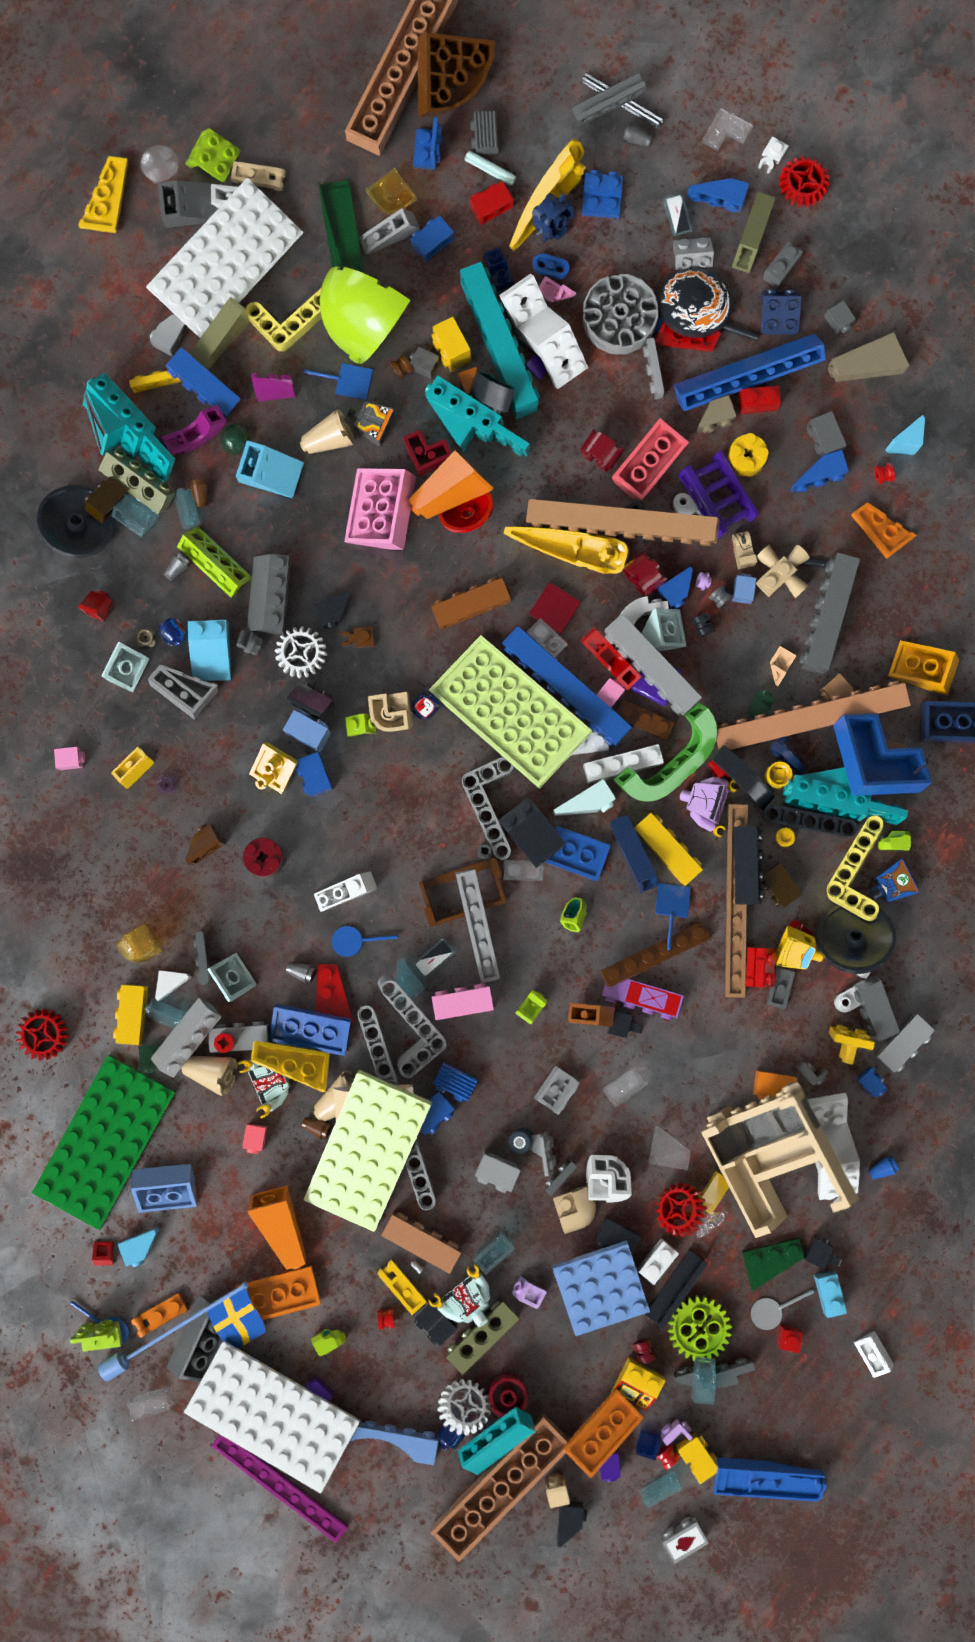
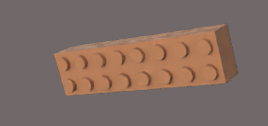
(499, 1488)

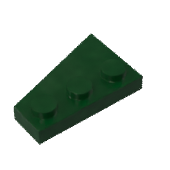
(771, 1260)

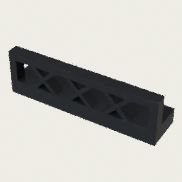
(676, 1288)

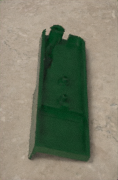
(341, 225)

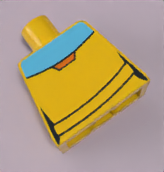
(797, 949)

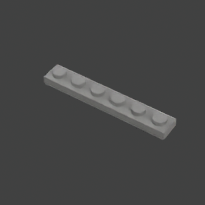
(477, 925)

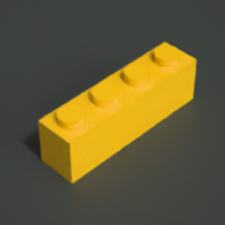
(667, 849)

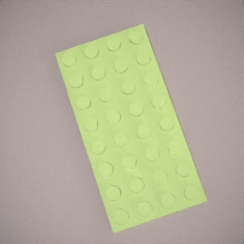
(510, 711)
(367, 1150)

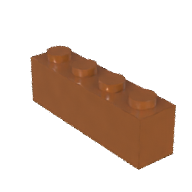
(471, 603)

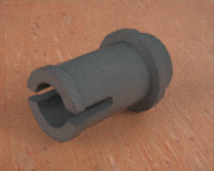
(482, 856)

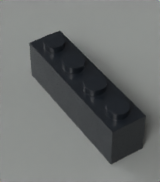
(748, 865)

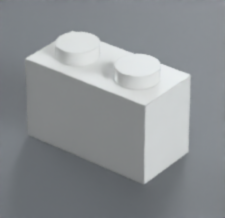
(657, 1261)

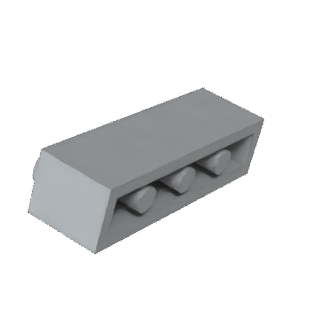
(186, 1037)

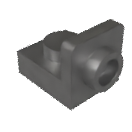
(808, 1072)

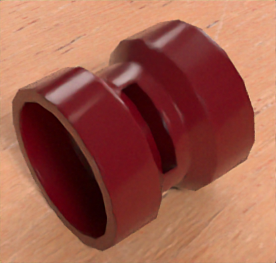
(644, 1350)

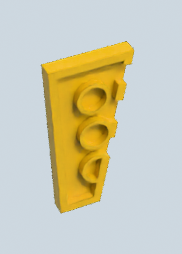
(106, 202)
(296, 1063)

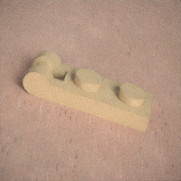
(258, 175)

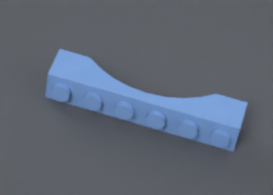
(417, 1445)

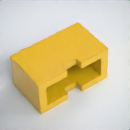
(702, 1462)

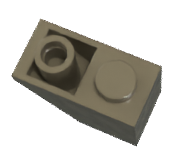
(719, 413)

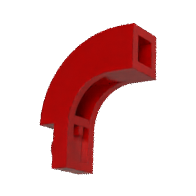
(611, 658)

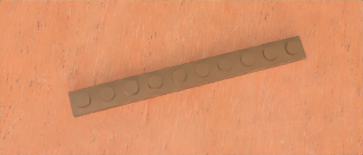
(735, 914)

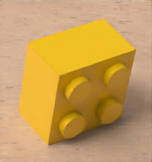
(451, 344)

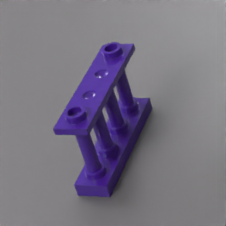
(700, 494)

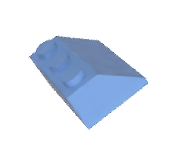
(164, 1188)

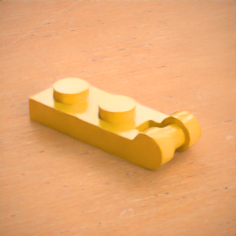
(157, 379)
(402, 1287)

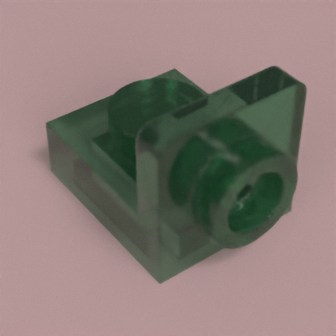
(761, 703)
(145, 1055)

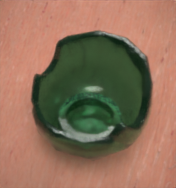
(234, 439)

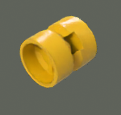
(777, 775)

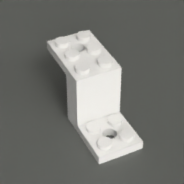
(544, 331)
(832, 1116)

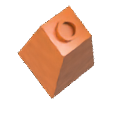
(448, 487)
(277, 1222)

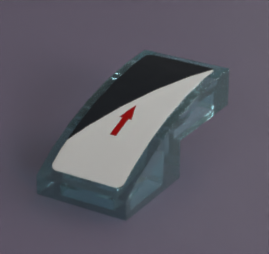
(677, 214)
(433, 958)

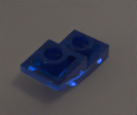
(498, 269)

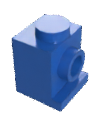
(872, 1082)

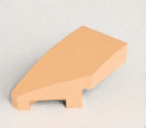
(780, 664)

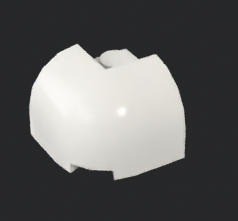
(607, 1179)

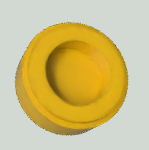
(785, 837)

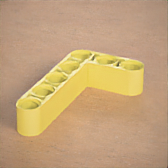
(284, 330)
(853, 868)

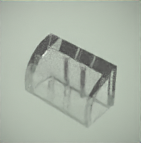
(624, 1087)

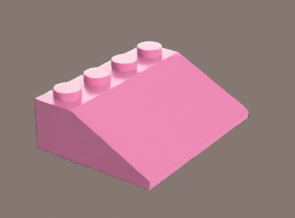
(380, 508)

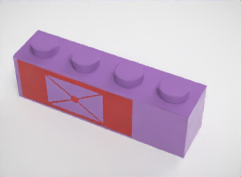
(645, 996)

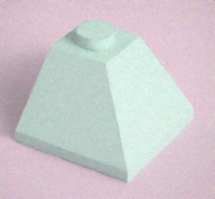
(665, 629)

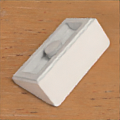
(874, 1354)

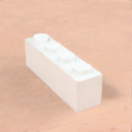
(614, 765)

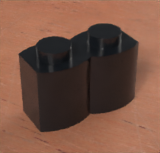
(435, 1323)

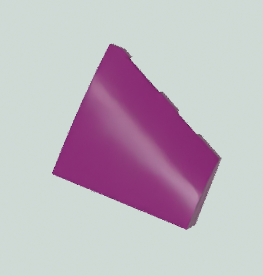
(273, 387)

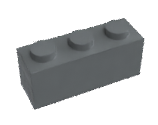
(876, 1008)

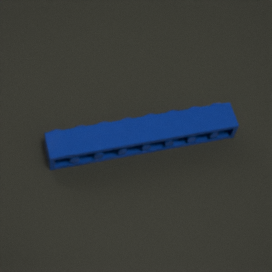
(750, 372)
(566, 686)

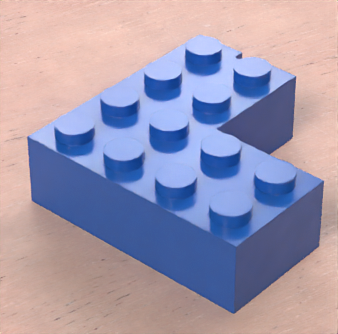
(874, 767)

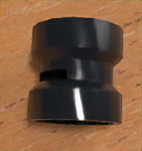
(703, 625)

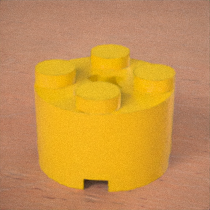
(750, 445)

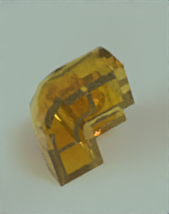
(391, 193)
(139, 945)

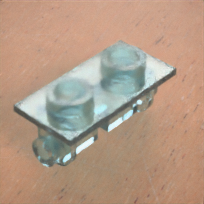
(186, 509)
(164, 1013)
(660, 1489)

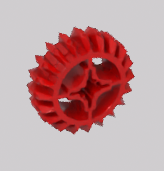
(793, 173)
(38, 1040)
(669, 1217)

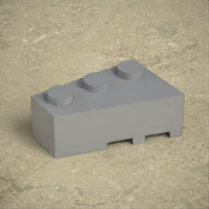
(183, 690)

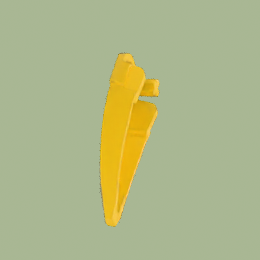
(559, 179)
(581, 549)

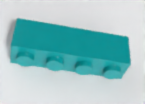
(496, 1441)

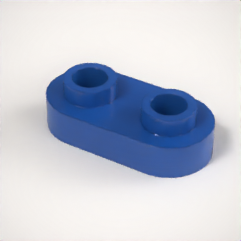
(551, 265)

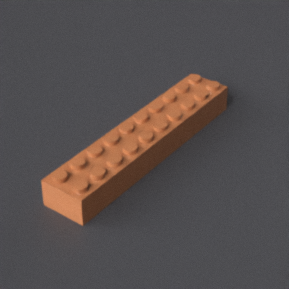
(396, 75)

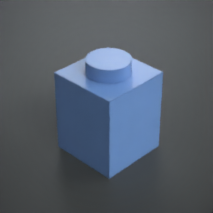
(744, 588)

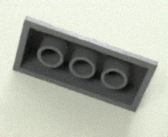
(269, 594)
(196, 1345)

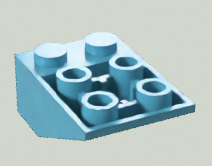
(269, 469)

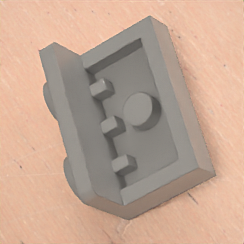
(693, 253)
(557, 1090)

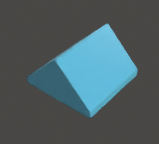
(909, 440)

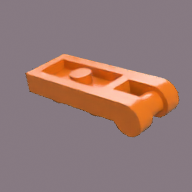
(160, 1314)

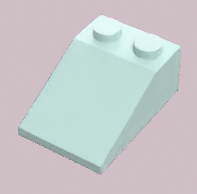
(589, 801)

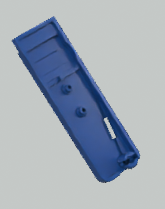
(767, 1480)

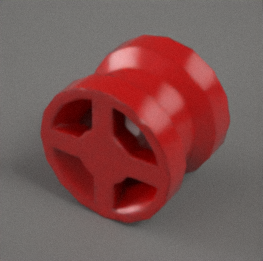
(884, 473)
(227, 1042)
(386, 1318)
(667, 1456)

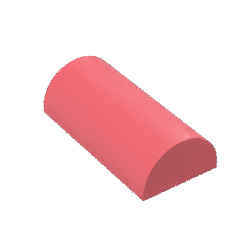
(649, 460)

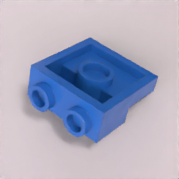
(602, 194)

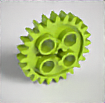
(713, 1339)

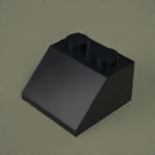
(311, 701)

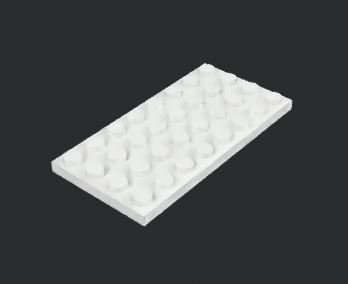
(225, 257)
(272, 1416)

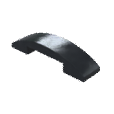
(743, 776)

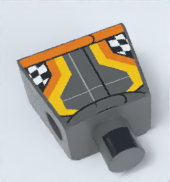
(372, 421)

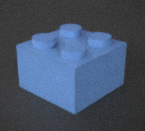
(307, 731)

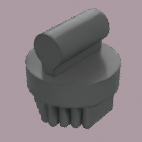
(249, 642)

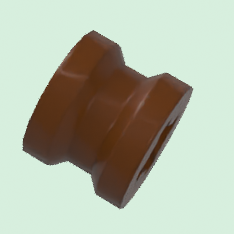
(401, 366)

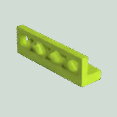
(210, 562)

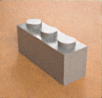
(243, 1035)
(904, 1044)

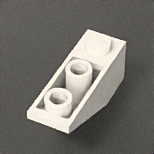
(345, 891)

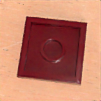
(555, 608)

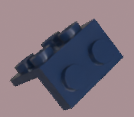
(780, 311)

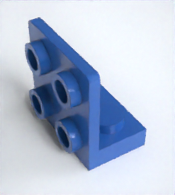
(427, 147)

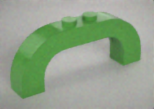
(681, 766)

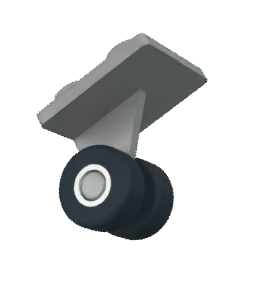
(541, 1144)

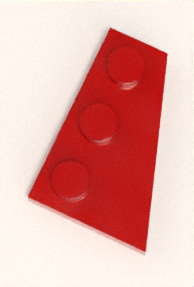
(330, 992)

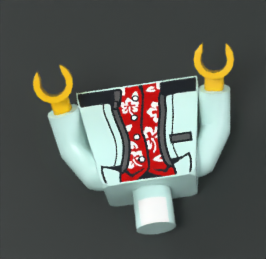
(270, 1086)
(466, 1300)

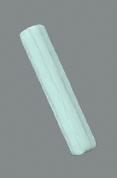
(490, 168)

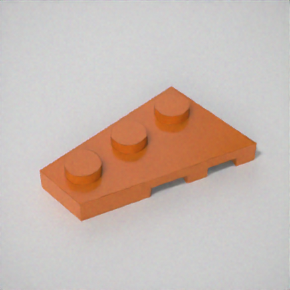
(881, 530)

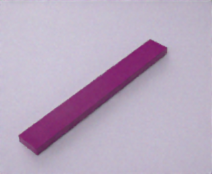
(282, 1488)

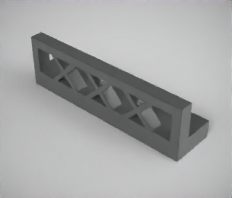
(609, 99)

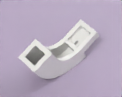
(641, 608)

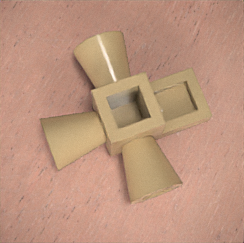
(782, 571)

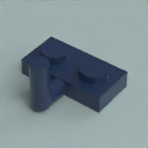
(783, 751)

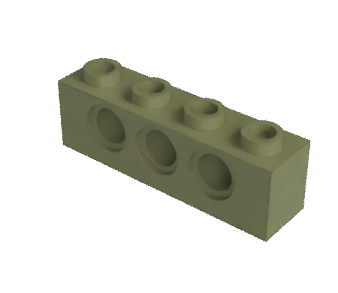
(126, 472)
(463, 1360)

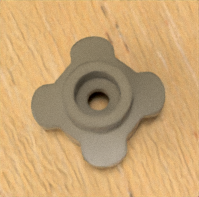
(141, 634)

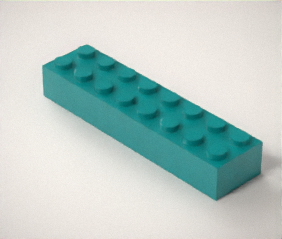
(498, 338)

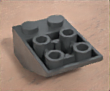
(185, 203)

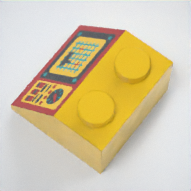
(639, 1384)

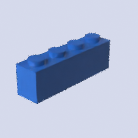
(201, 381)

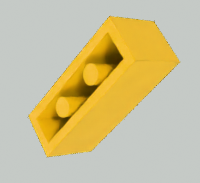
(130, 1014)

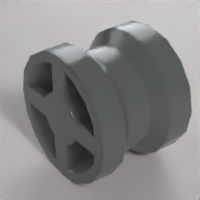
(720, 596)

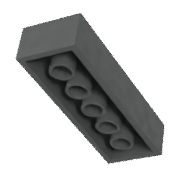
(829, 614)

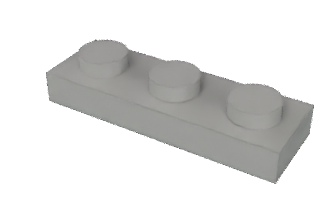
(653, 368)

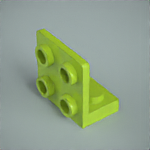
(213, 154)
(98, 1336)

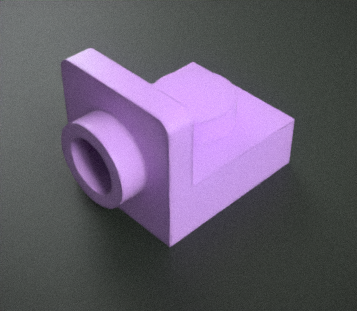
(528, 1293)

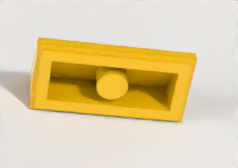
(132, 767)
(714, 1191)

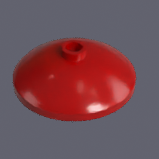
(468, 515)

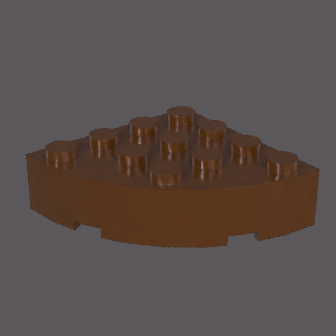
(450, 71)

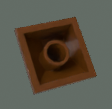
(203, 844)

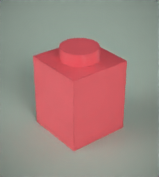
(254, 1138)

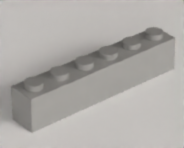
(652, 665)

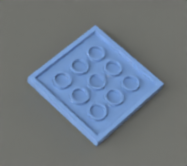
(600, 1288)

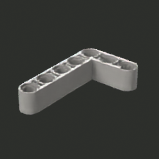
(485, 806)
(416, 1022)

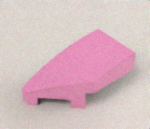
(554, 292)

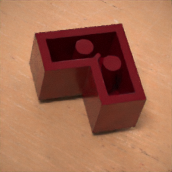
(425, 457)

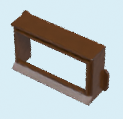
(428, 910)

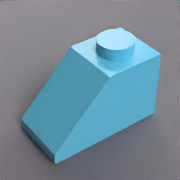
(138, 1247)

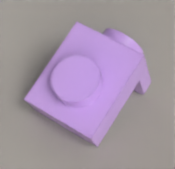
(671, 1431)

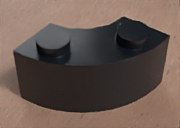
(492, 392)

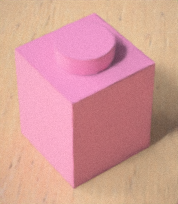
(611, 692)
(69, 758)

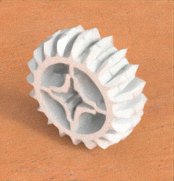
(293, 655)
(472, 1408)

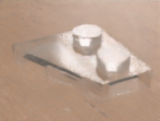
(668, 1151)

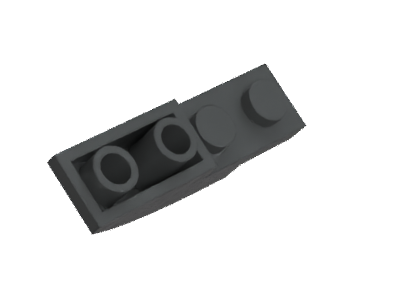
(725, 1374)

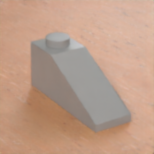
(389, 231)
(169, 335)

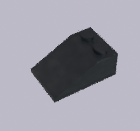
(532, 832)

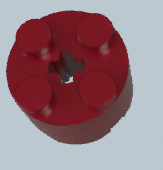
(601, 450)
(644, 574)
(254, 851)
(504, 1384)

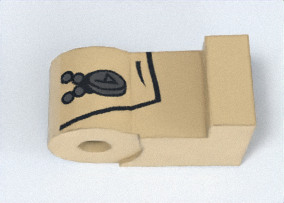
(743, 550)

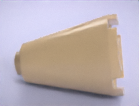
(328, 434)
(211, 1072)
(325, 1106)

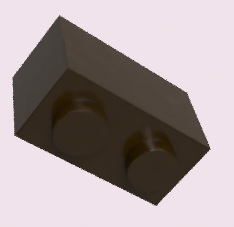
(106, 496)
(780, 886)

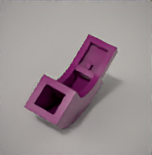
(197, 433)

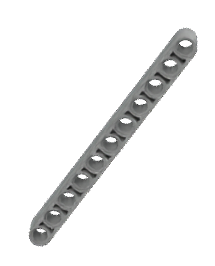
(415, 1152)

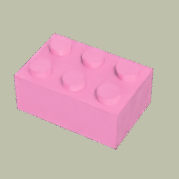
(462, 1001)

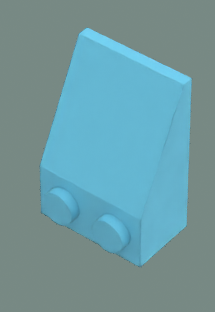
(210, 649)

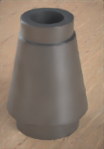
(636, 136)
(176, 566)
(303, 972)

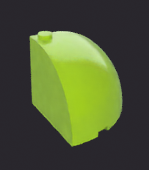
(358, 311)

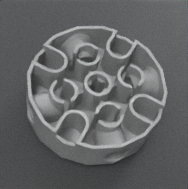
(602, 310)

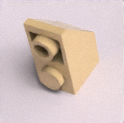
(557, 1490)

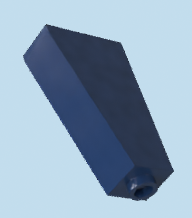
(634, 853)

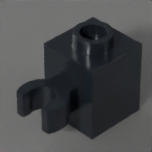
(623, 1024)
(819, 1253)

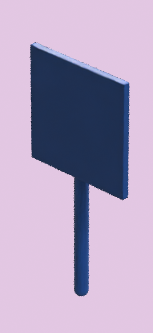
(352, 380)
(672, 901)

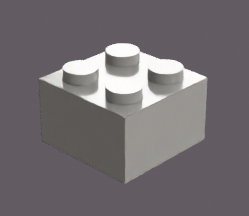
(497, 1171)

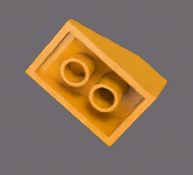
(924, 667)

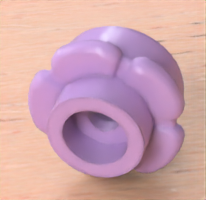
(703, 580)

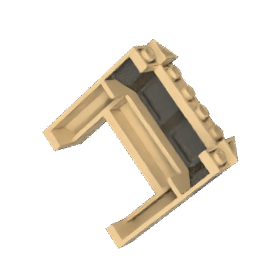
(767, 1142)

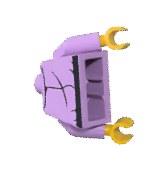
(707, 802)

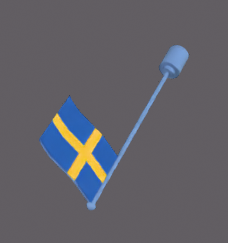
(231, 1316)

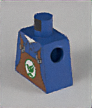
(894, 883)

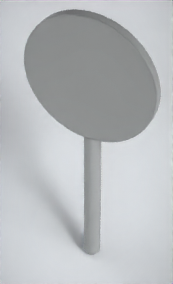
(767, 1312)

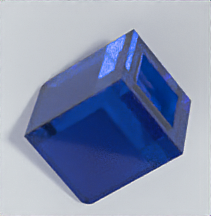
(648, 1445)

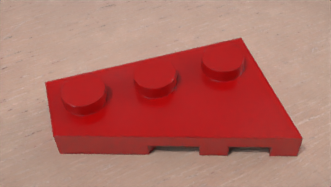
(669, 338)

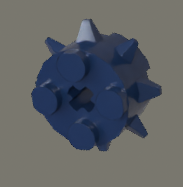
(553, 216)

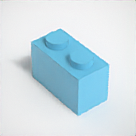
(830, 1294)

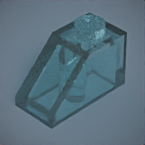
(408, 980)
(704, 1381)

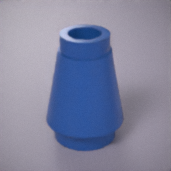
(884, 1168)

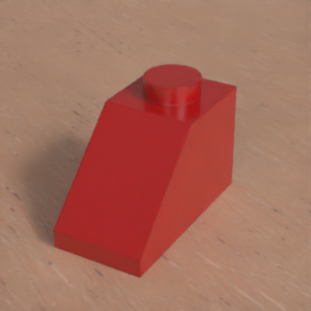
(96, 605)

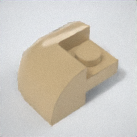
(391, 711)
(575, 1209)

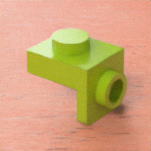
(360, 725)
(531, 1006)

